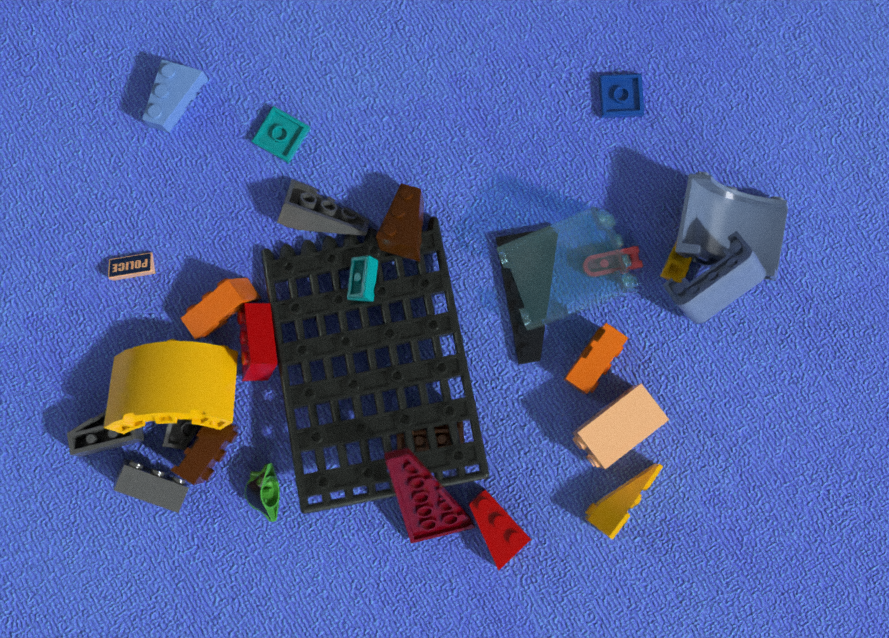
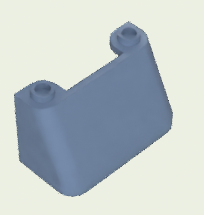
(718, 284)

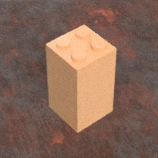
(619, 426)

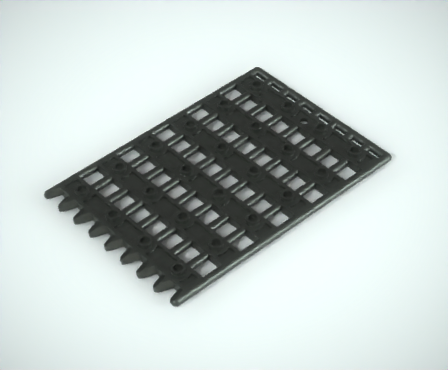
(375, 381)

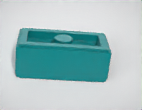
(362, 278)

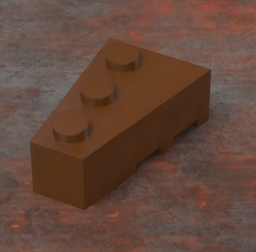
(205, 453)

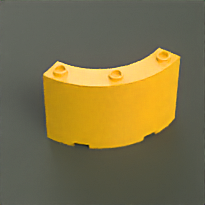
(170, 384)

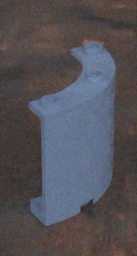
(717, 211)

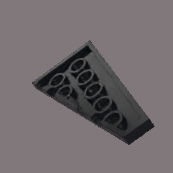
(527, 342)

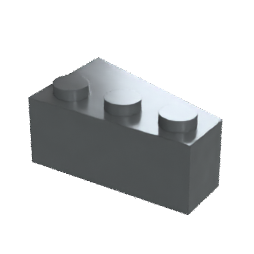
(93, 437)
(150, 485)

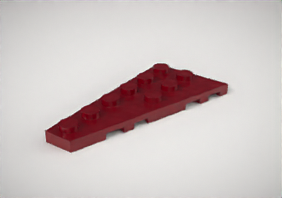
(423, 501)

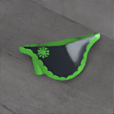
(263, 492)

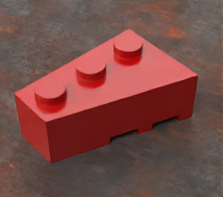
(257, 341)
(499, 530)

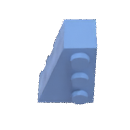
(171, 93)

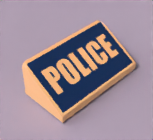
(131, 266)

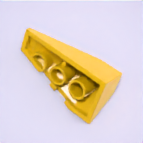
(612, 510)

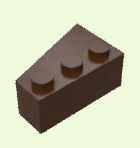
(403, 224)

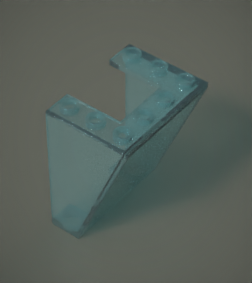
(569, 267)

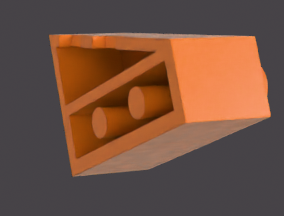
(219, 306)
(595, 359)

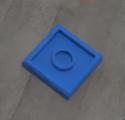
(621, 95)

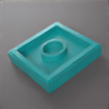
(280, 134)

